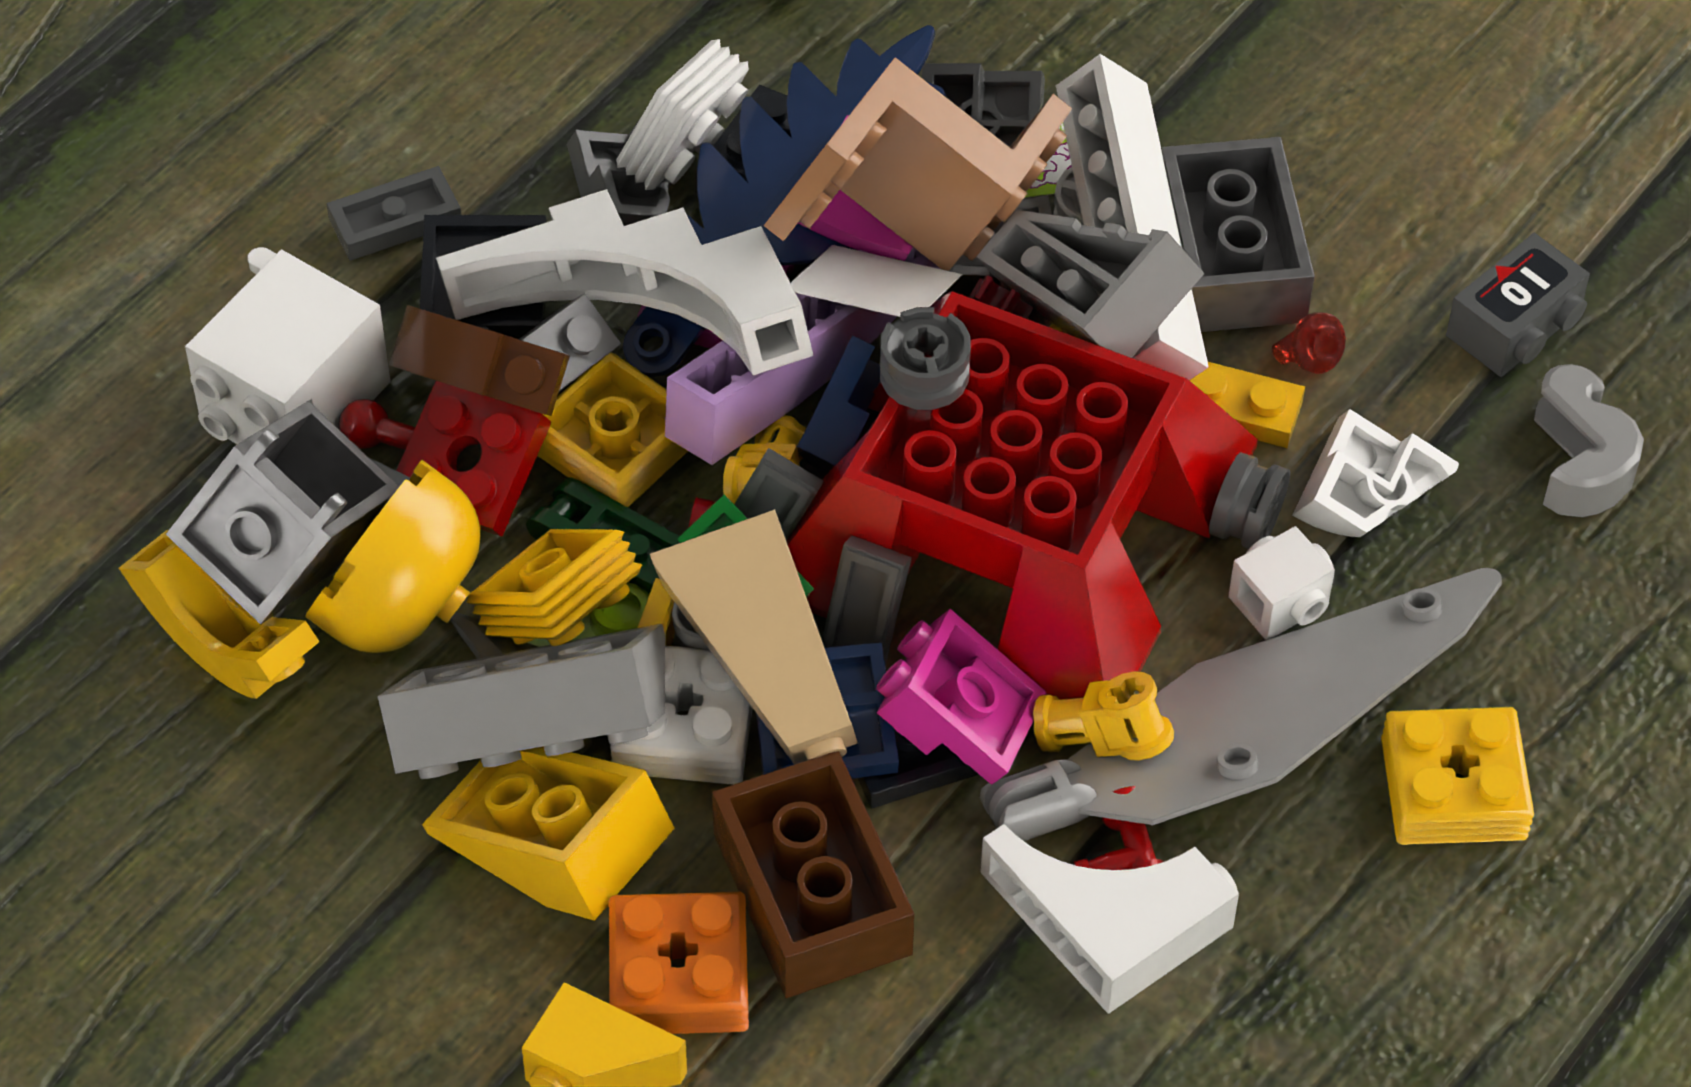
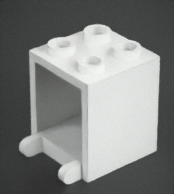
(286, 343)

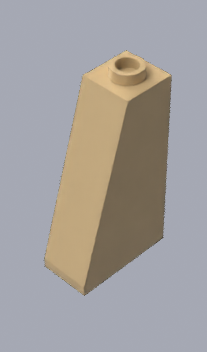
(757, 622)

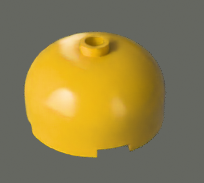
(403, 567)

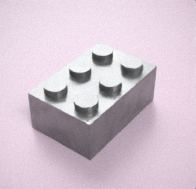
(1242, 232)

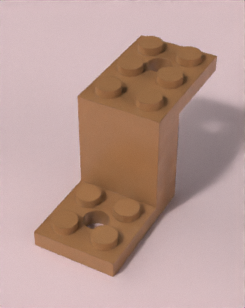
(924, 168)

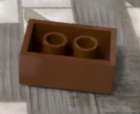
(813, 874)

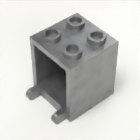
(282, 511)

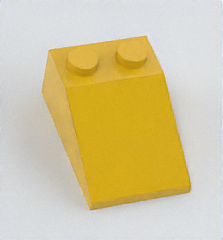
(555, 826)

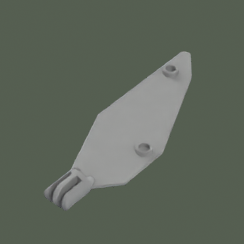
(1250, 713)

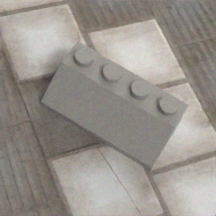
(526, 702)

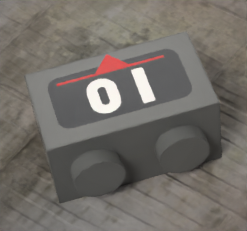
(1518, 305)

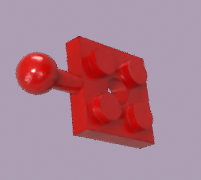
(447, 425)

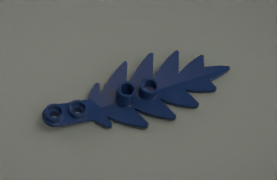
(772, 169)

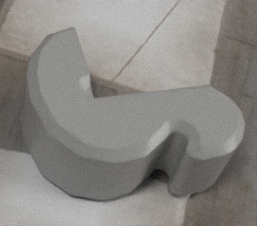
(1598, 438)

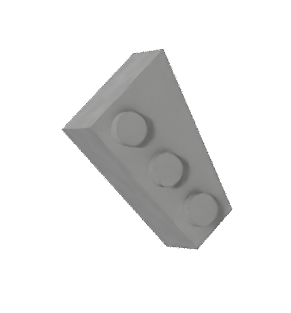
(1090, 279)

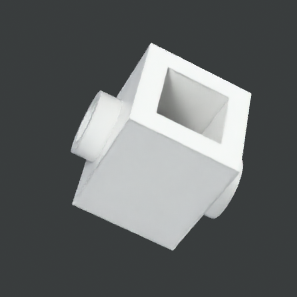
(1282, 582)

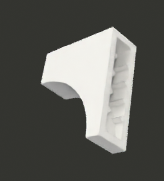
(1113, 925)

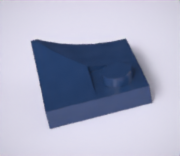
(857, 675)

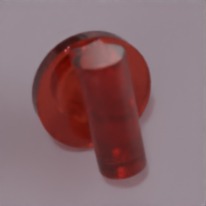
(1314, 343)

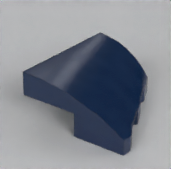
(842, 408)

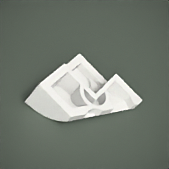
(1368, 477)

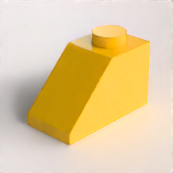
(599, 1045)

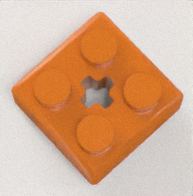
(697, 927)

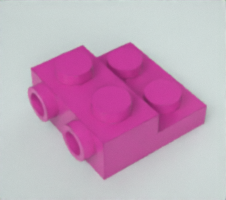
(959, 695)

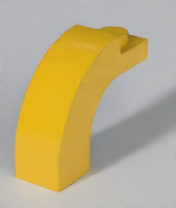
(212, 624)

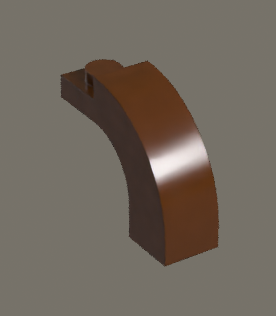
(479, 360)

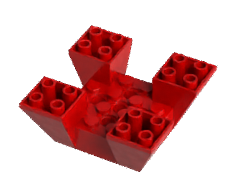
(1033, 489)

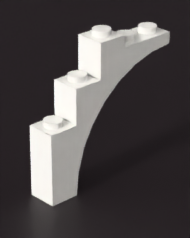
(658, 263)

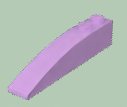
(721, 405)

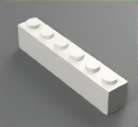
(1126, 183)

